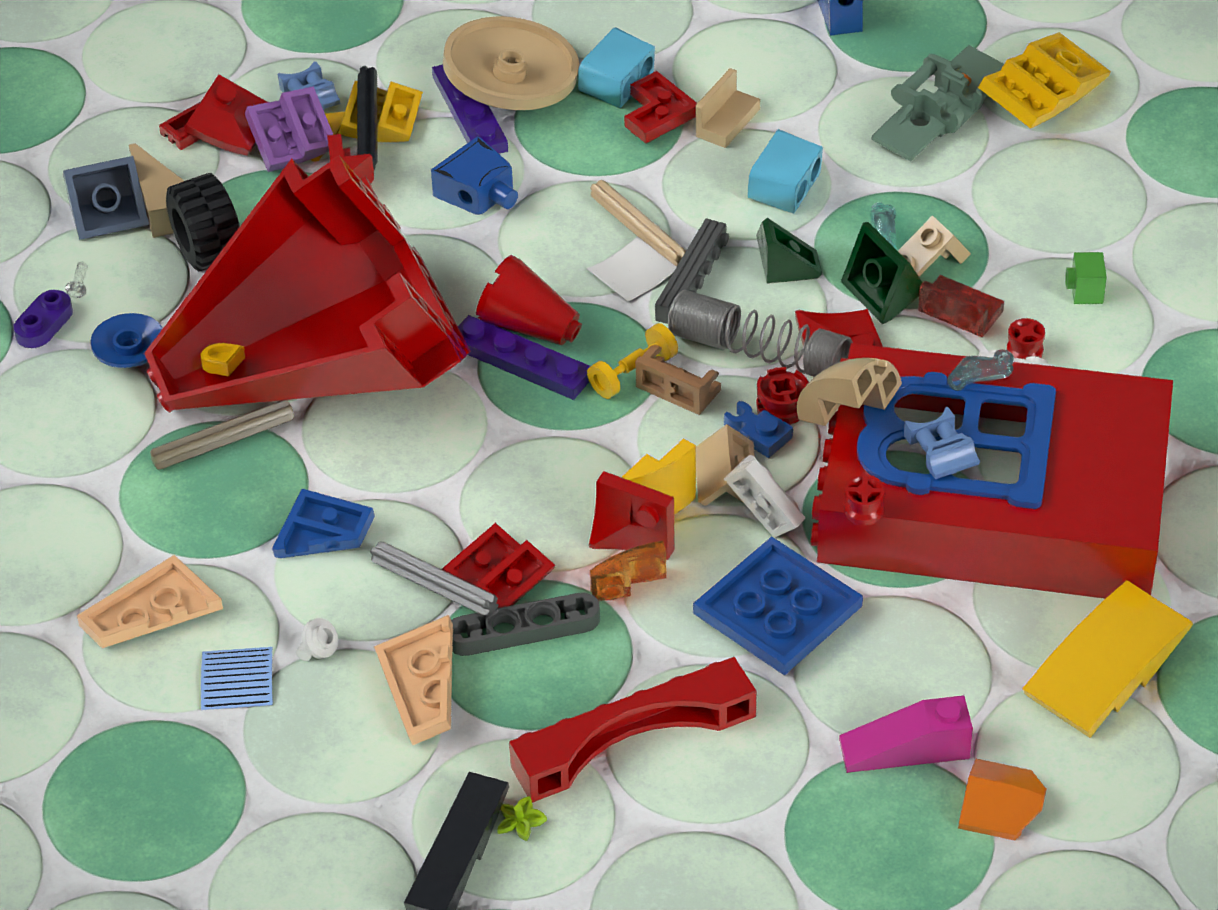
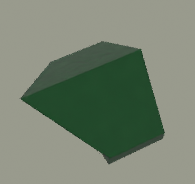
(785, 255)

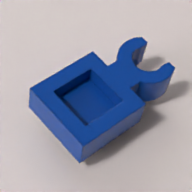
(763, 429)

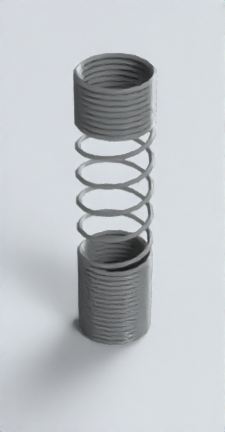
(718, 322)

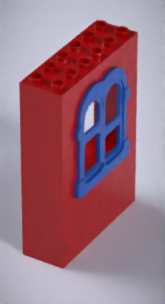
(1068, 526)

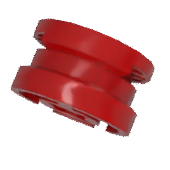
(780, 393)

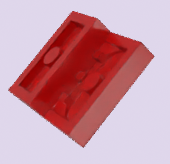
(501, 565)

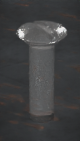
(76, 287)

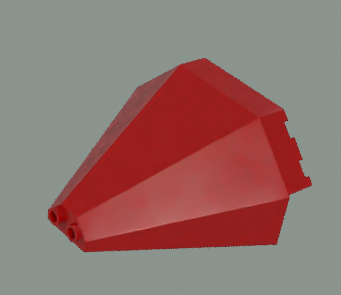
(316, 297)

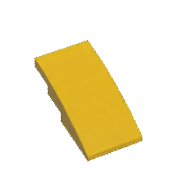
(1044, 79)
(1107, 658)

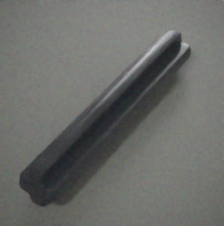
(367, 113)

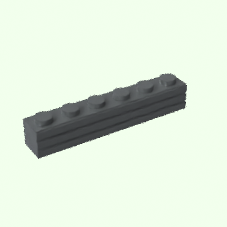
(693, 265)

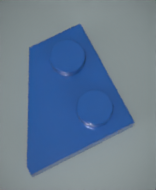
(322, 525)

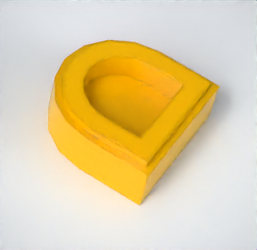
(222, 358)

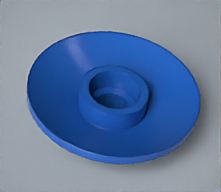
(124, 339)

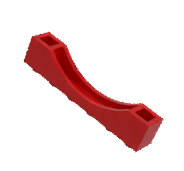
(706, 699)

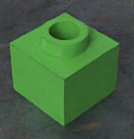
(1087, 278)

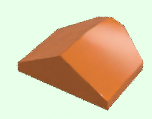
(1000, 799)

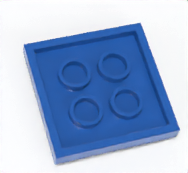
(778, 605)

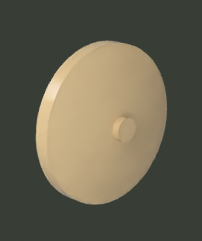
(510, 63)

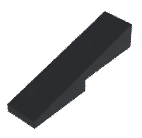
(458, 844)

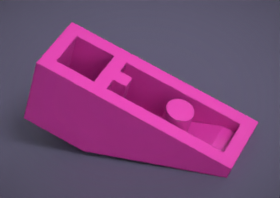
(911, 736)

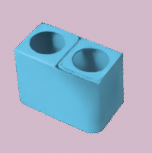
(614, 66)
(785, 171)

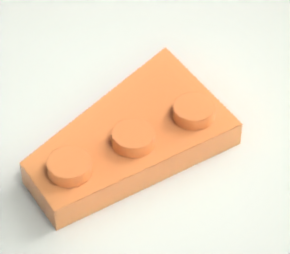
(149, 603)
(421, 677)

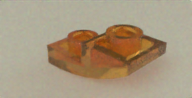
(639, 564)

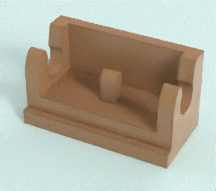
(675, 383)

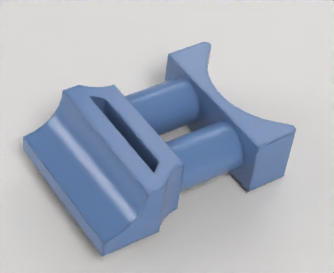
(308, 78)
(947, 455)

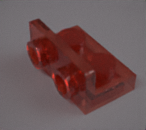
(959, 305)

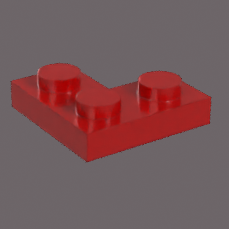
(662, 107)

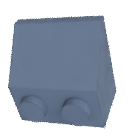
(105, 197)

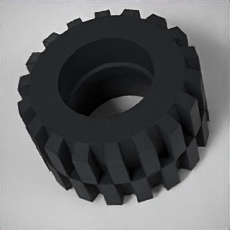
(201, 218)

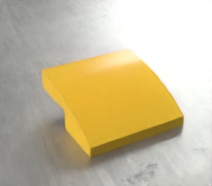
(395, 113)
(670, 475)

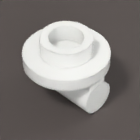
(318, 640)

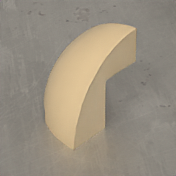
(850, 384)

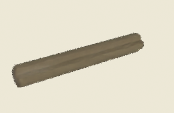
(221, 434)

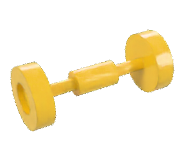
(605, 379)

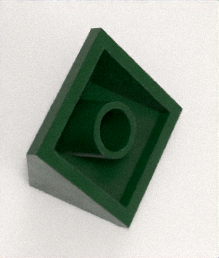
(880, 275)

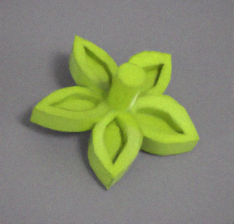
(521, 817)

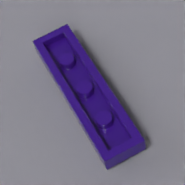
(470, 115)
(524, 358)

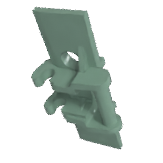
(944, 110)

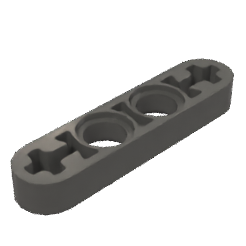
(525, 630)

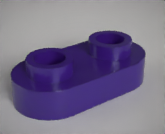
(43, 319)

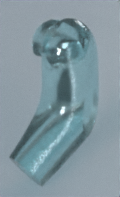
(883, 221)
(981, 368)

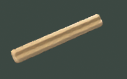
(637, 221)

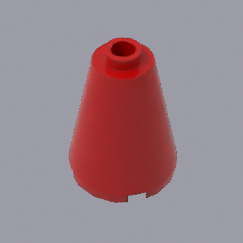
(527, 305)

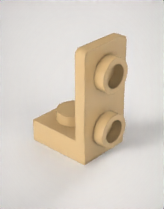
(929, 244)

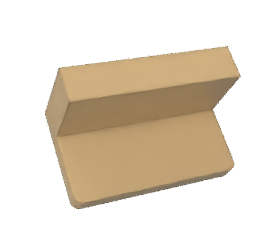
(724, 111)
(716, 459)

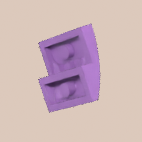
(289, 128)

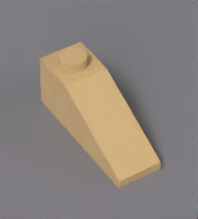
(154, 181)

